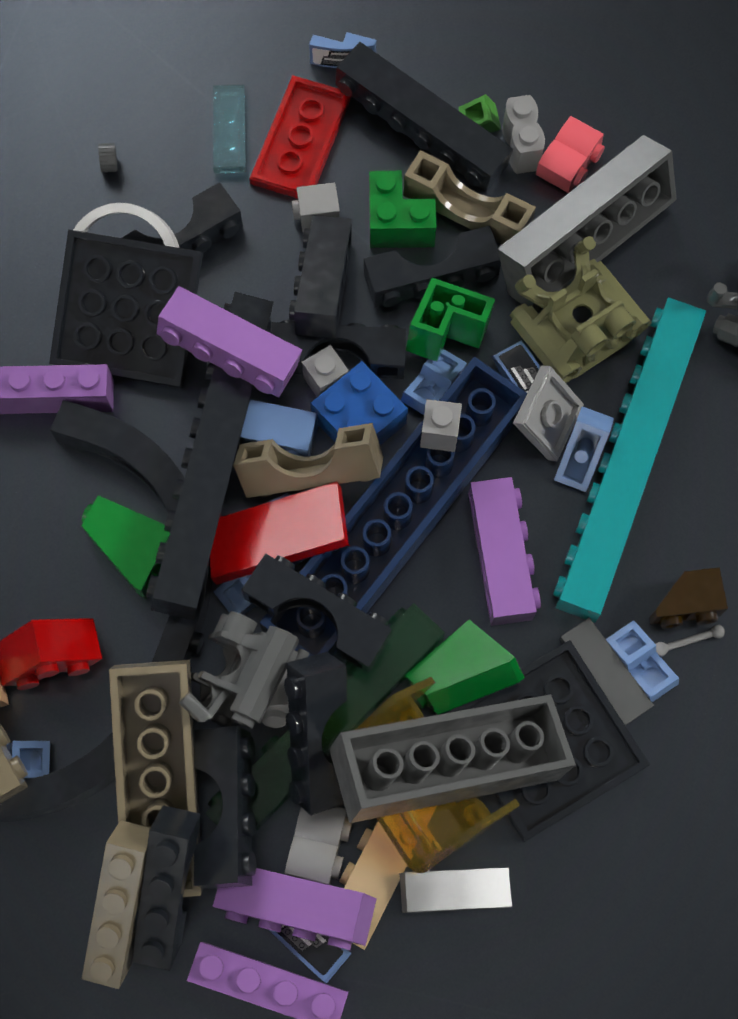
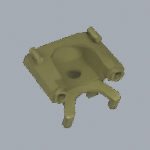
(561, 340)

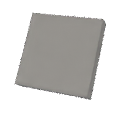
(548, 413)

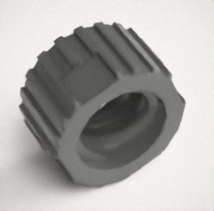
(107, 157)

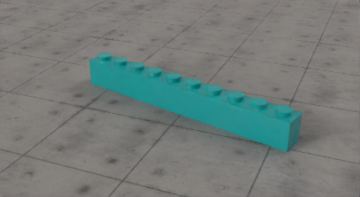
(630, 461)

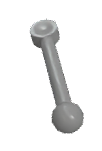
(716, 631)

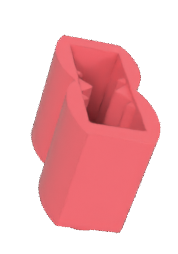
(570, 154)

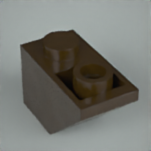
(694, 596)

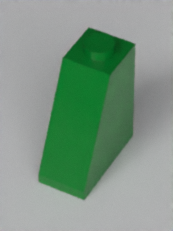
(126, 540)
(464, 669)

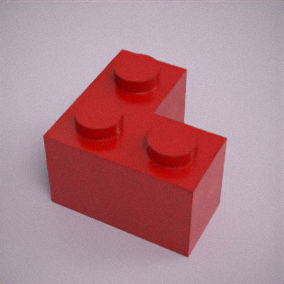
(47, 648)

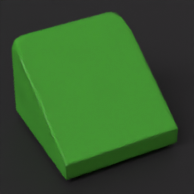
(483, 112)

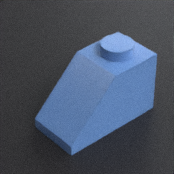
(584, 449)

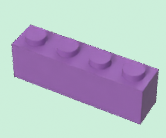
(228, 342)
(45, 387)
(502, 551)
(302, 905)
(265, 984)

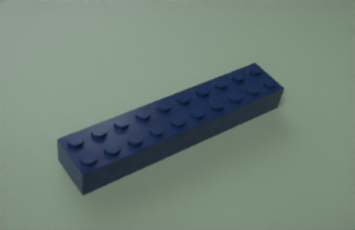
(406, 504)

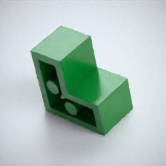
(397, 220)
(451, 314)

